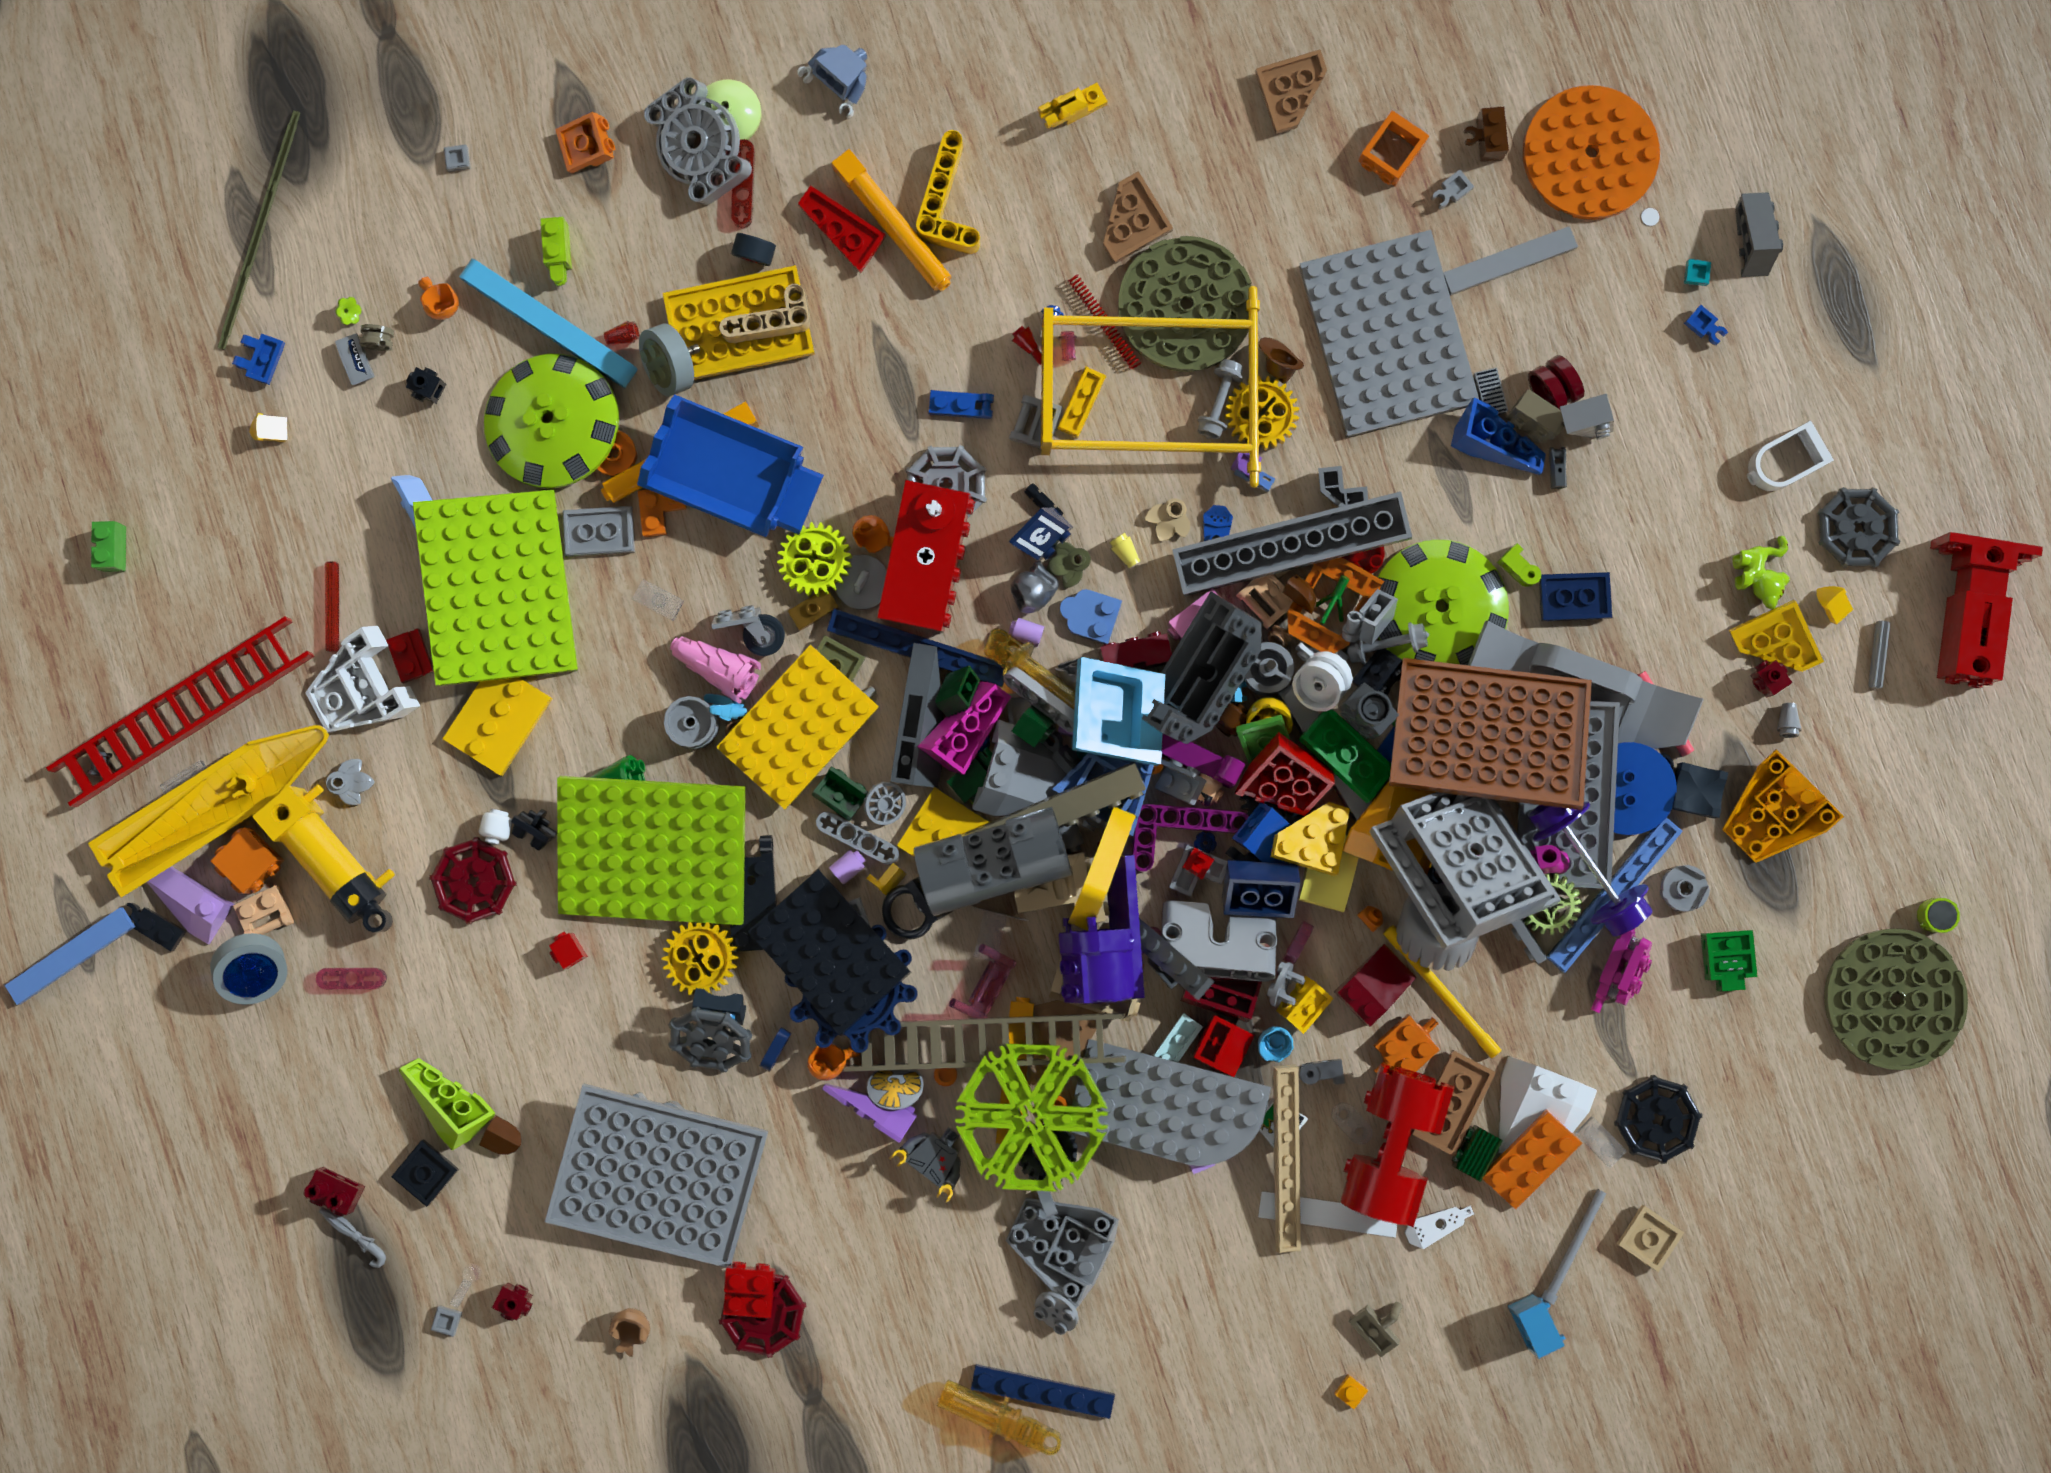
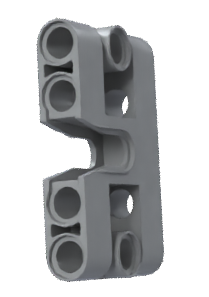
(1237, 957)

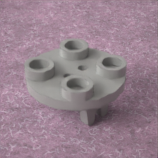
(1277, 990)
(1056, 1312)

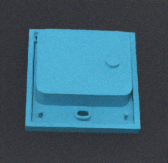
(1111, 709)

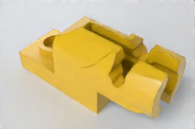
(1072, 106)

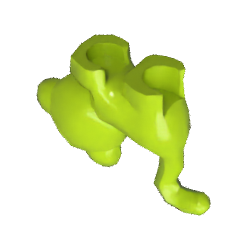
(1767, 584)

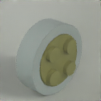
(667, 359)

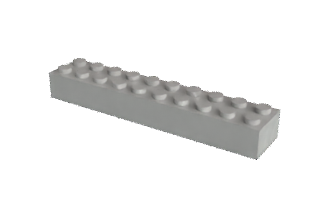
(1292, 544)

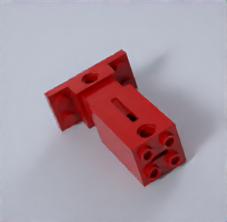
(1979, 610)

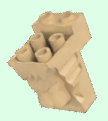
(1059, 891)

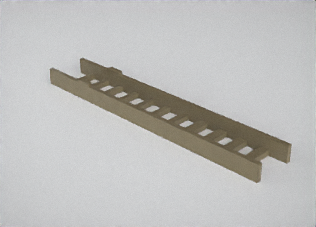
(935, 1038)

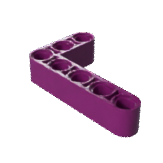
(1225, 769)
(1180, 823)

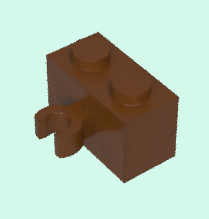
(1490, 134)

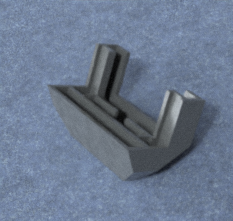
(1206, 670)

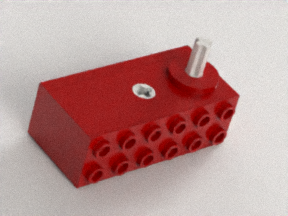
(931, 522)

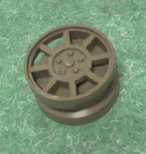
(376, 337)

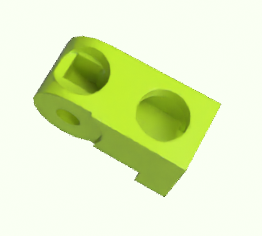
(1519, 568)

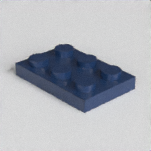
(1575, 596)

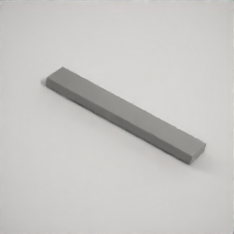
(1510, 260)

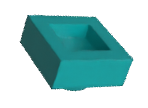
(1697, 272)

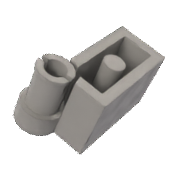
(1371, 618)

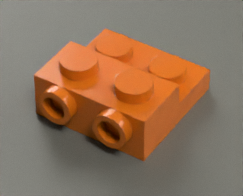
(585, 142)

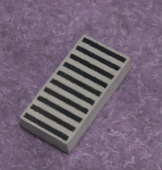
(1490, 389)

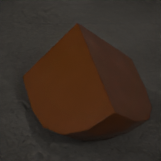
(1301, 593)
(501, 1137)

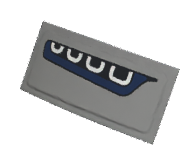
(354, 359)

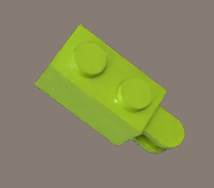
(556, 248)

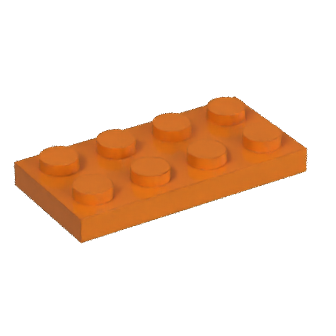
(1531, 1159)

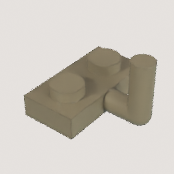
(1376, 1330)

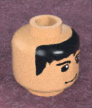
(1211, 791)

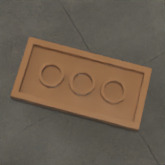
(1471, 1085)

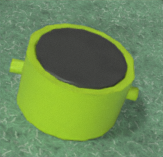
(1938, 915)

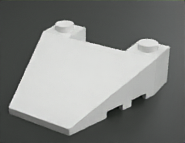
(352, 688)

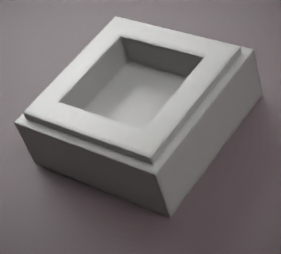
(457, 158)
(446, 1321)

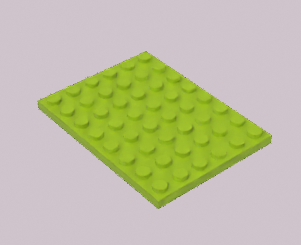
(494, 587)
(651, 850)

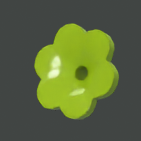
(348, 310)

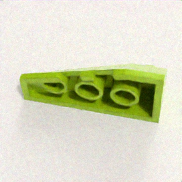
(450, 1109)

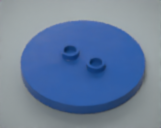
(1643, 789)

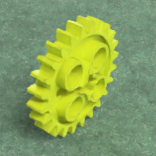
(810, 578)

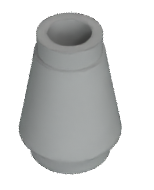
(1789, 722)

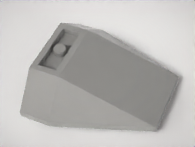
(1065, 1247)

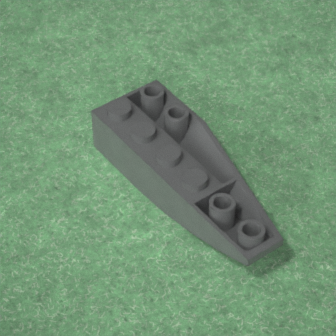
(918, 720)

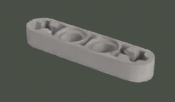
(1040, 698)
(859, 835)

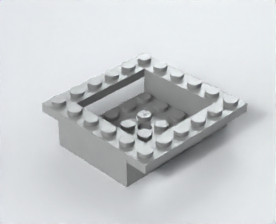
(1488, 888)

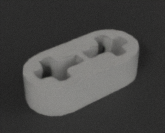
(1047, 1203)

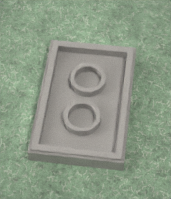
(598, 531)

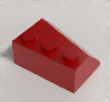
(1286, 777)

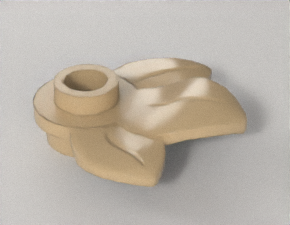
(1167, 522)

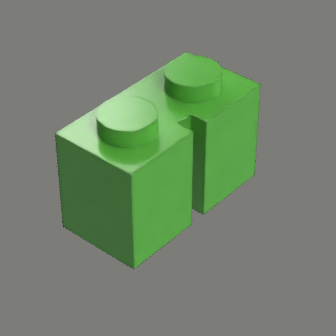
(110, 546)

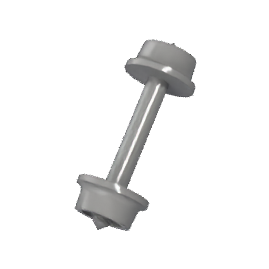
(1229, 371)
(1417, 637)

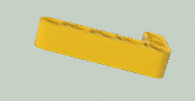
(940, 197)
(1102, 867)

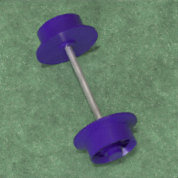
(1622, 911)

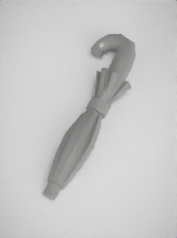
(364, 1242)

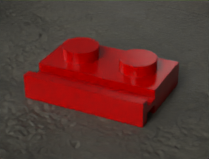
(410, 655)

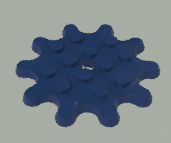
(879, 1016)

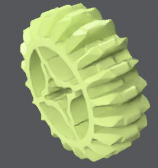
(1564, 919)

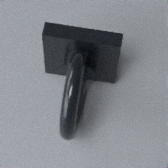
(915, 889)

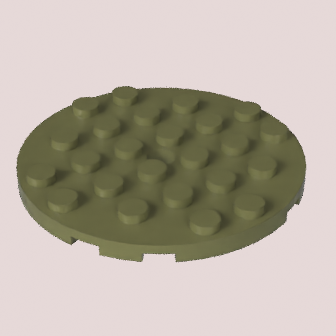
(1179, 271)
(1930, 993)

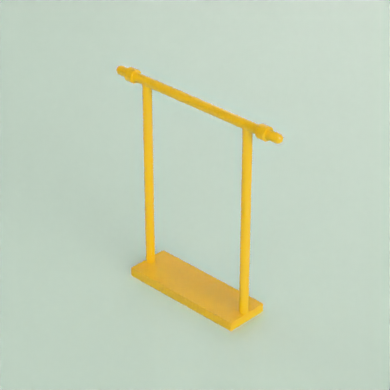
(1252, 448)

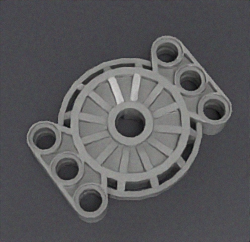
(718, 146)

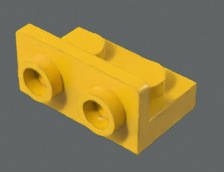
(1309, 1004)

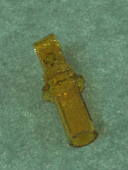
(1009, 1422)

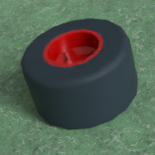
(753, 249)

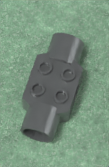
(1368, 711)

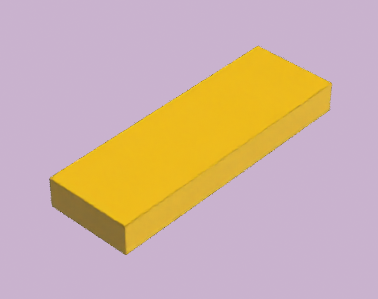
(1081, 402)

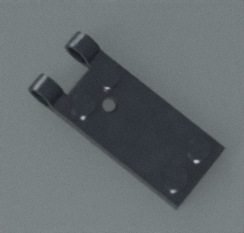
(759, 897)

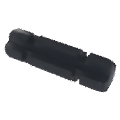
(1040, 499)

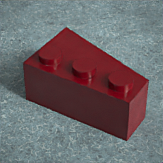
(1228, 997)

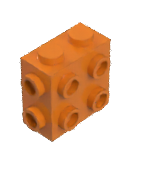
(246, 861)

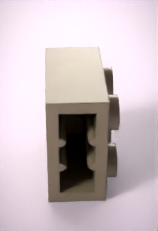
(1536, 417)

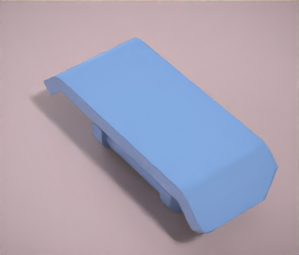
(411, 490)

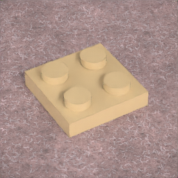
(1650, 1238)

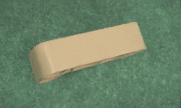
(764, 318)

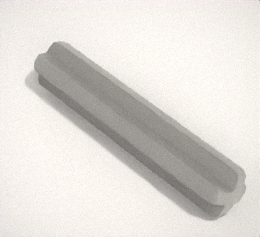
(1879, 654)

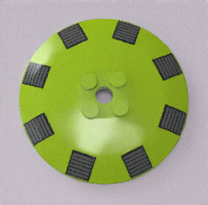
(575, 439)
(1447, 573)

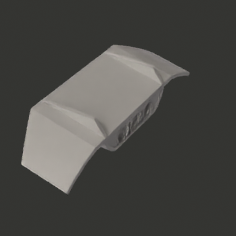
(1646, 711)

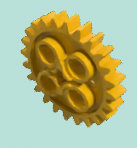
(1278, 425)
(717, 946)

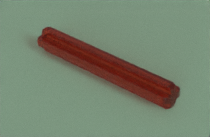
(332, 606)

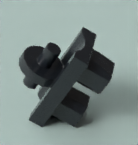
(536, 825)

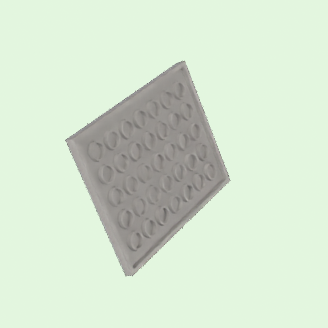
(1388, 333)
(656, 1176)

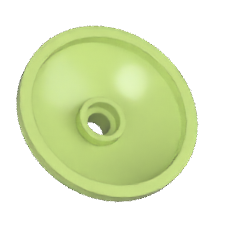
(742, 104)

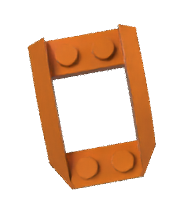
(1316, 634)

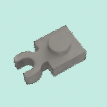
(1454, 188)

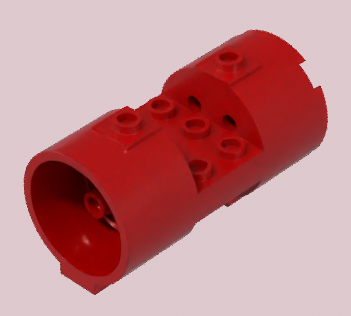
(1381, 1184)

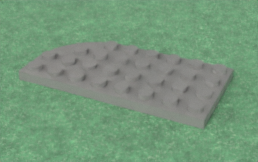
(1173, 1107)

